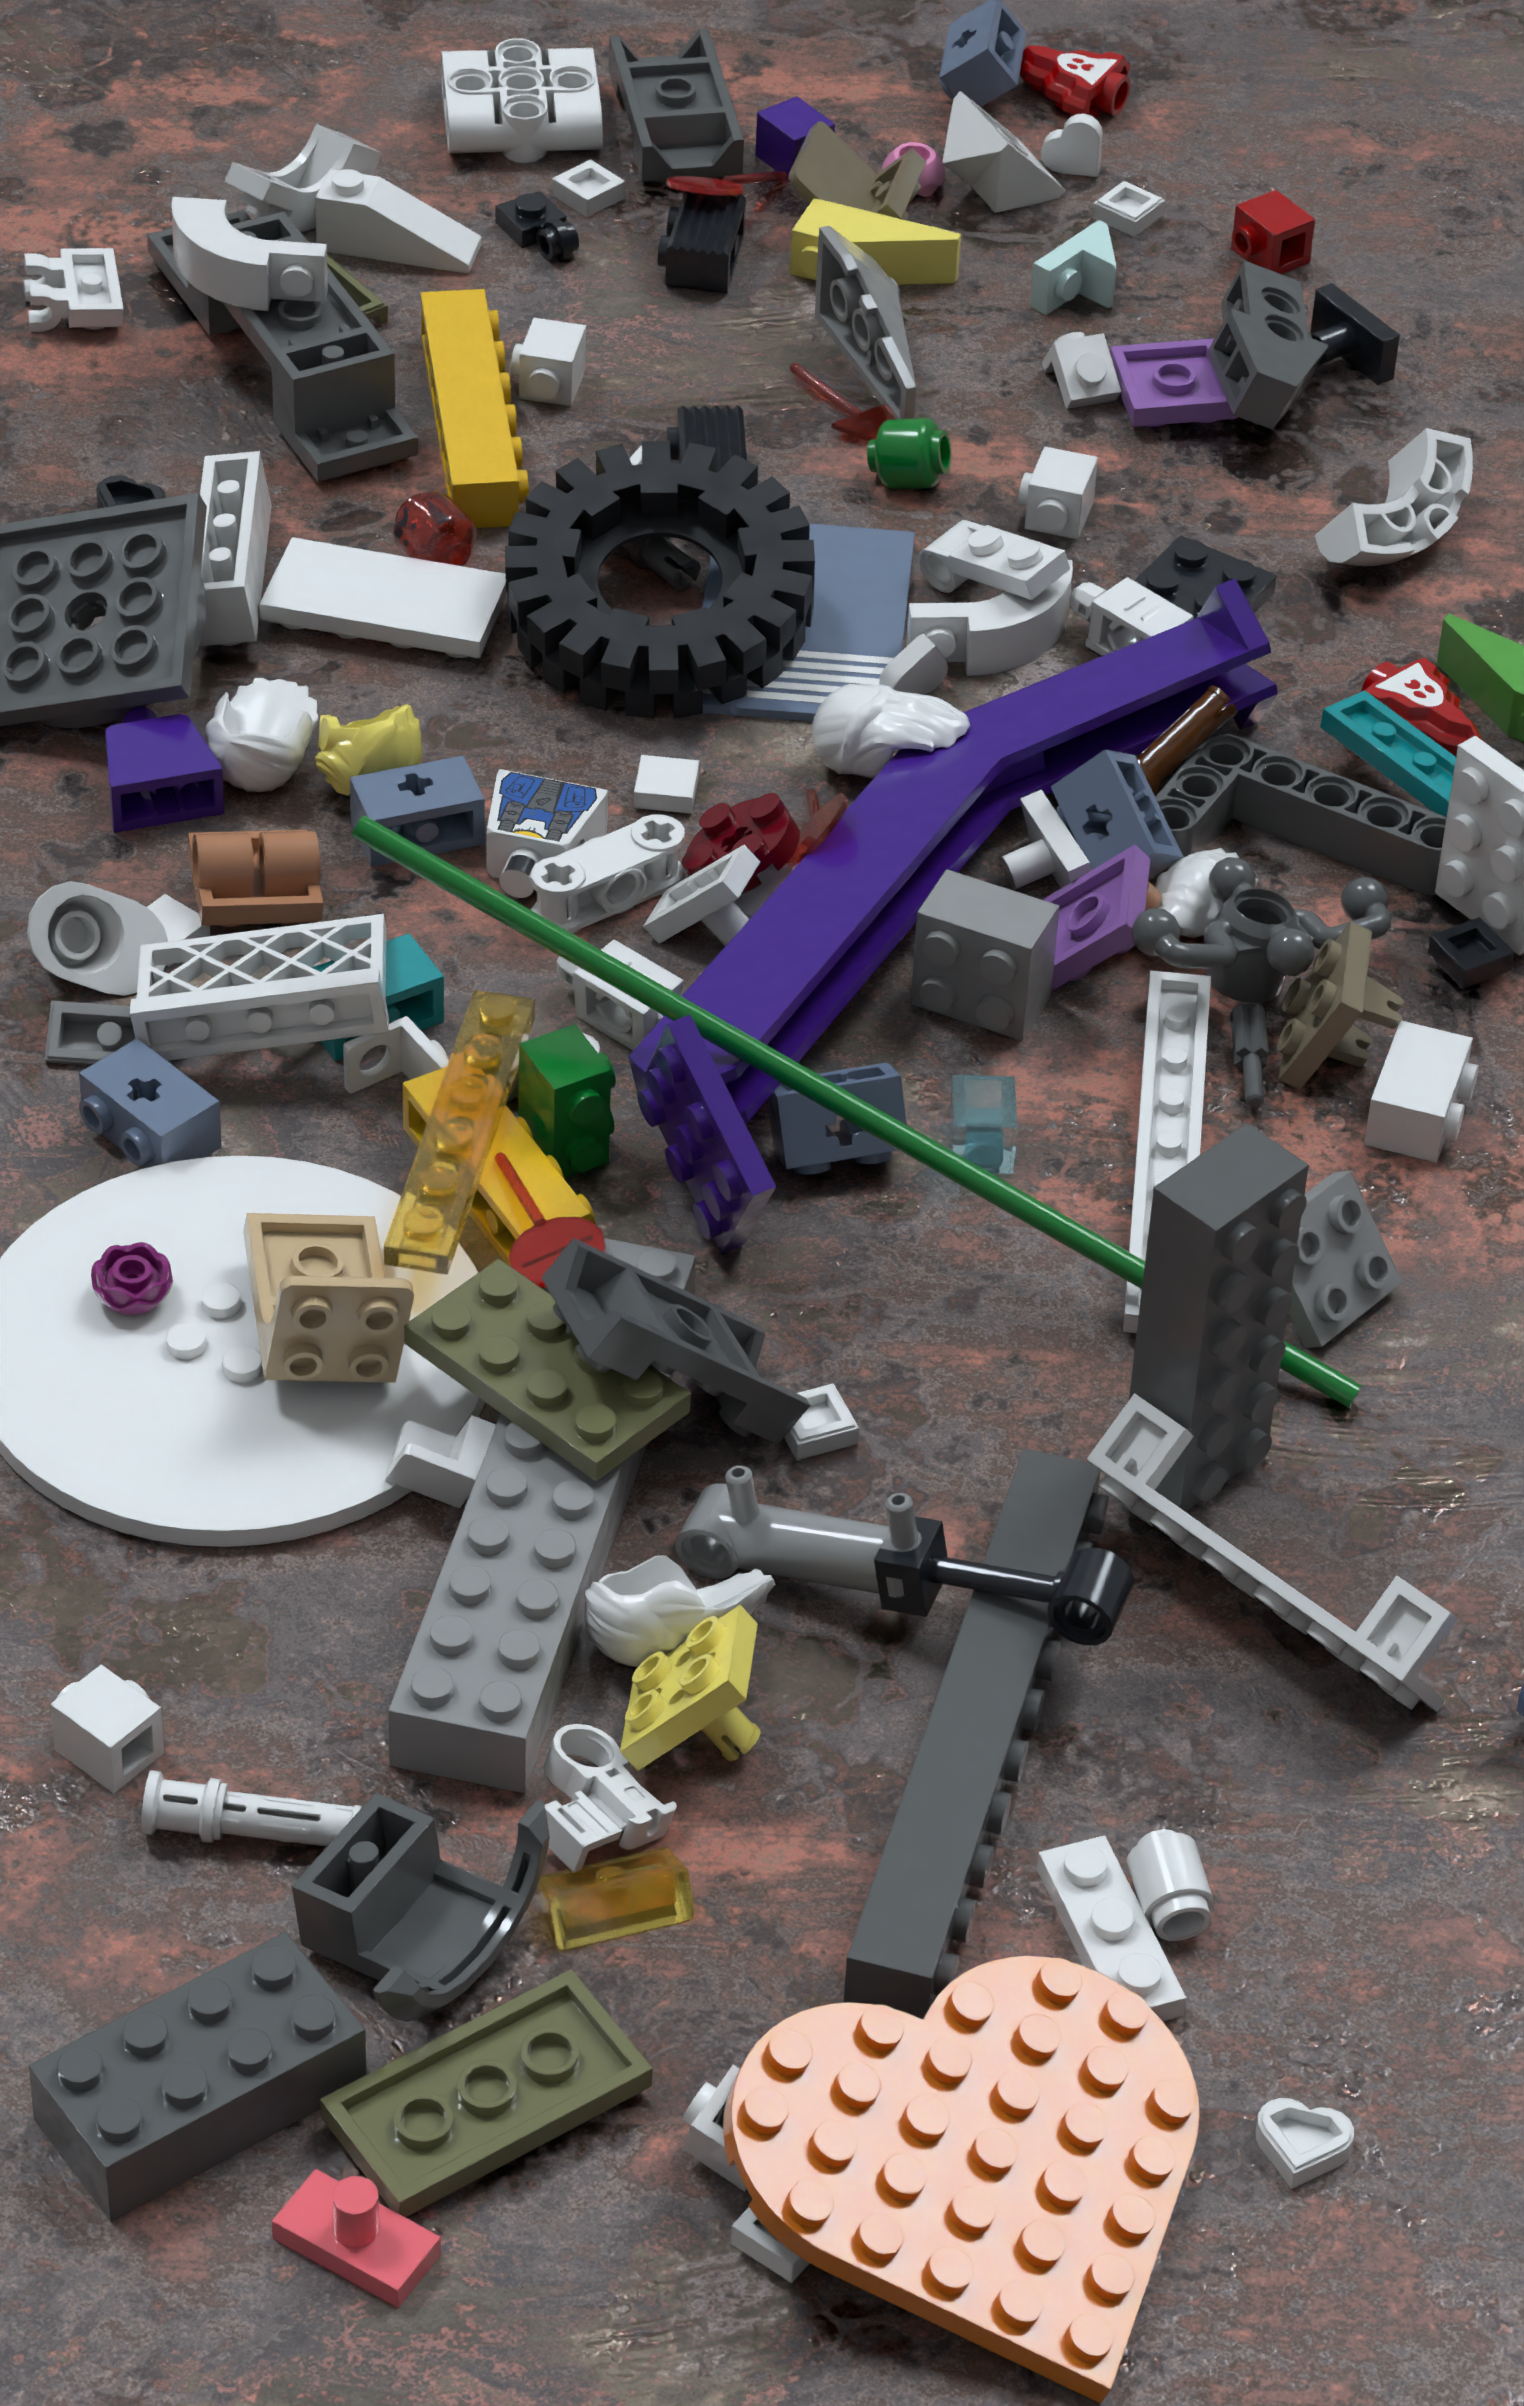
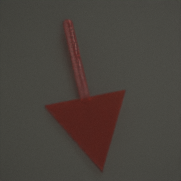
(859, 424)

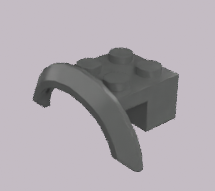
(404, 1914)

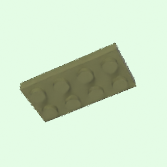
(523, 1361)
(485, 2093)

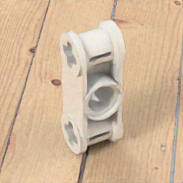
(609, 873)

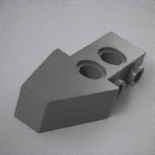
(1264, 345)

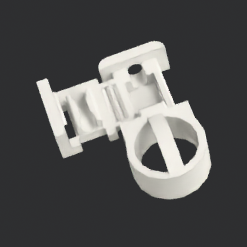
(602, 1797)

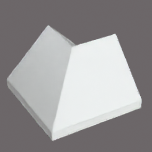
(995, 160)

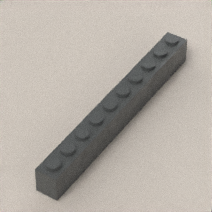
(971, 1748)

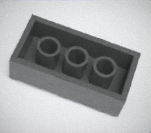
(196, 2075)

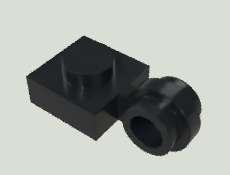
(538, 221)

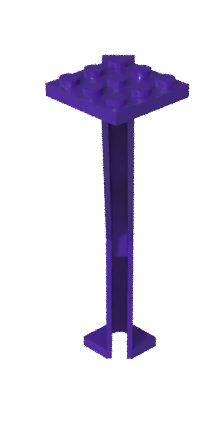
(875, 869)

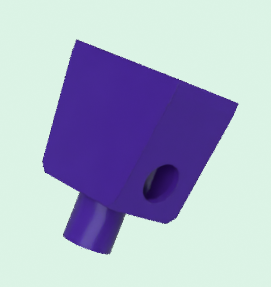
(160, 771)

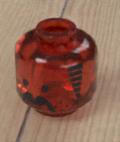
(434, 529)

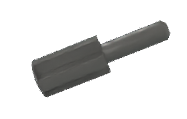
(1250, 1048)

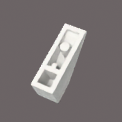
(382, 222)

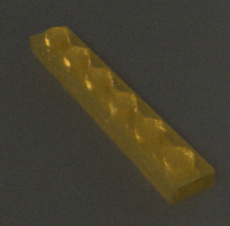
(459, 1133)

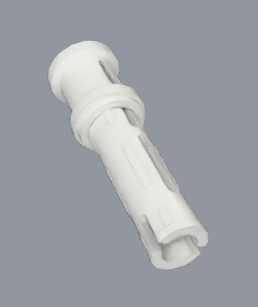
(217, 1811)

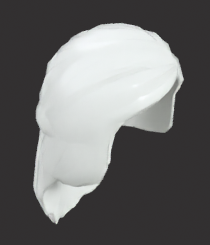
(866, 722)
(262, 733)
(658, 1607)

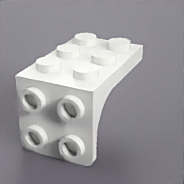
(1485, 842)

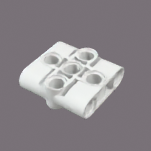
(521, 100)

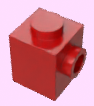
(1273, 233)

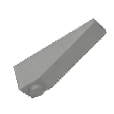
(865, 320)

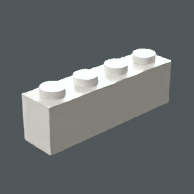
(234, 545)

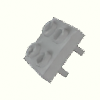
(1340, 1262)

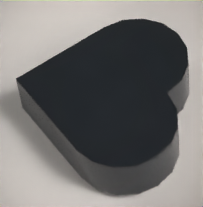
(124, 490)

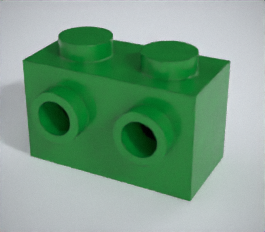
(567, 1098)

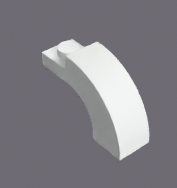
(297, 184)
(239, 266)
(996, 631)

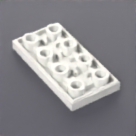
(384, 598)

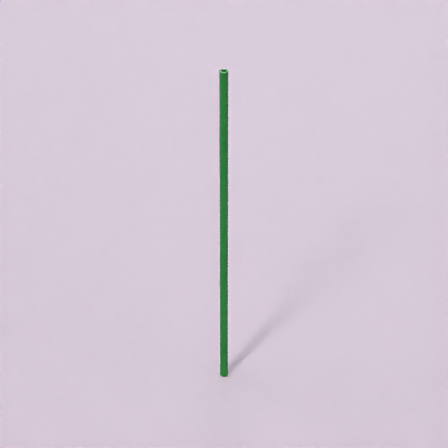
(801, 1079)

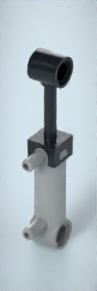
(897, 1561)

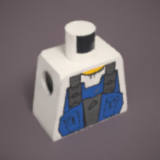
(537, 821)

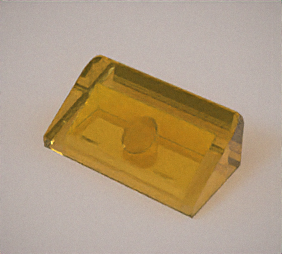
(615, 1898)

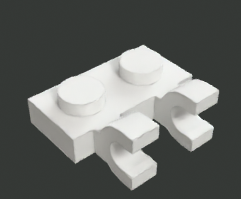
(75, 287)

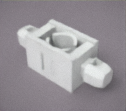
(1123, 614)
(608, 1007)

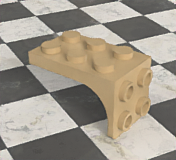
(324, 1298)

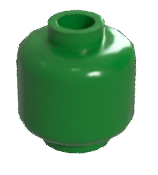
(909, 453)

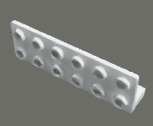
(1389, 1643)

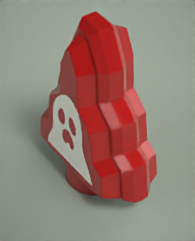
(1078, 79)
(1423, 699)

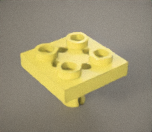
(693, 1692)

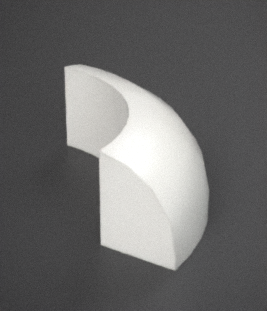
(1421, 504)

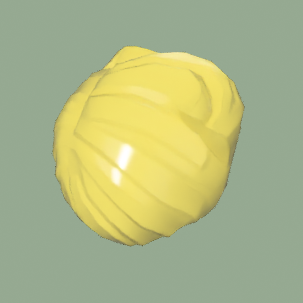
(367, 745)

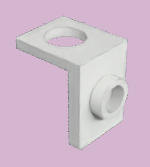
(406, 1052)

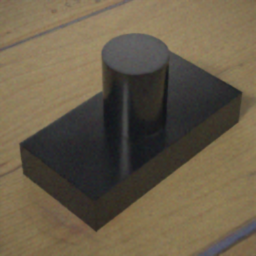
(1354, 334)

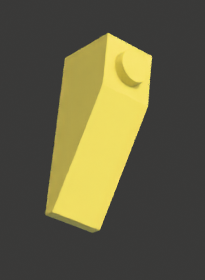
(901, 247)

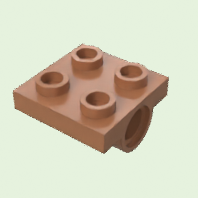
(256, 877)

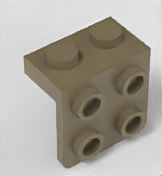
(836, 174)

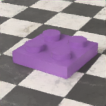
(1169, 383)
(1099, 914)

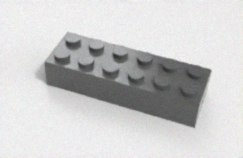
(1219, 1305)

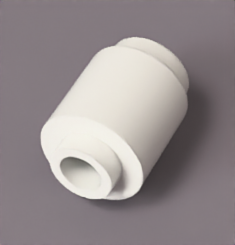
(1171, 1884)

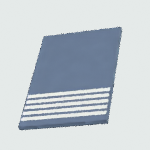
(853, 628)

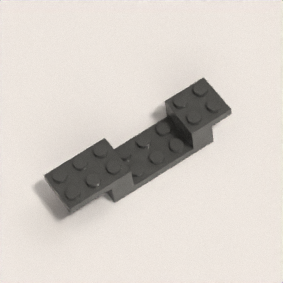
(325, 358)

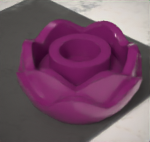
(132, 1278)

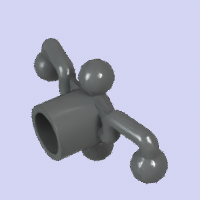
(1257, 933)

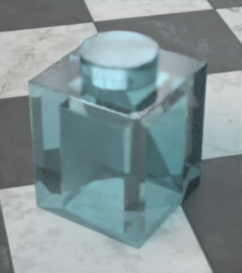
(984, 1121)

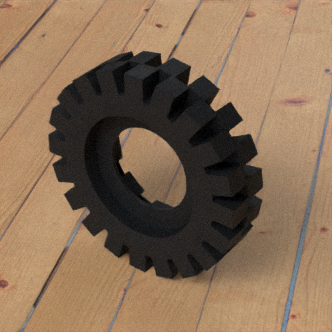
(577, 525)

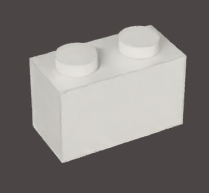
(1420, 1092)

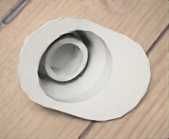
(92, 936)

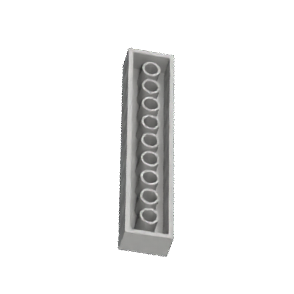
(512, 1598)

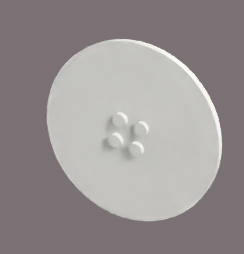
(168, 1411)

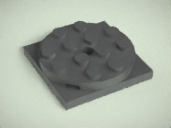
(115, 562)

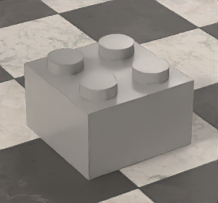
(984, 954)

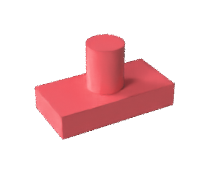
(356, 2236)

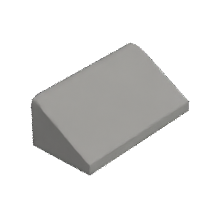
(86, 1032)

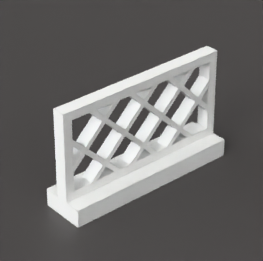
(280, 1009)

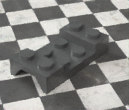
(678, 111)
(640, 1320)

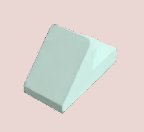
(1076, 267)

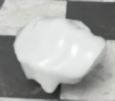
(1188, 893)

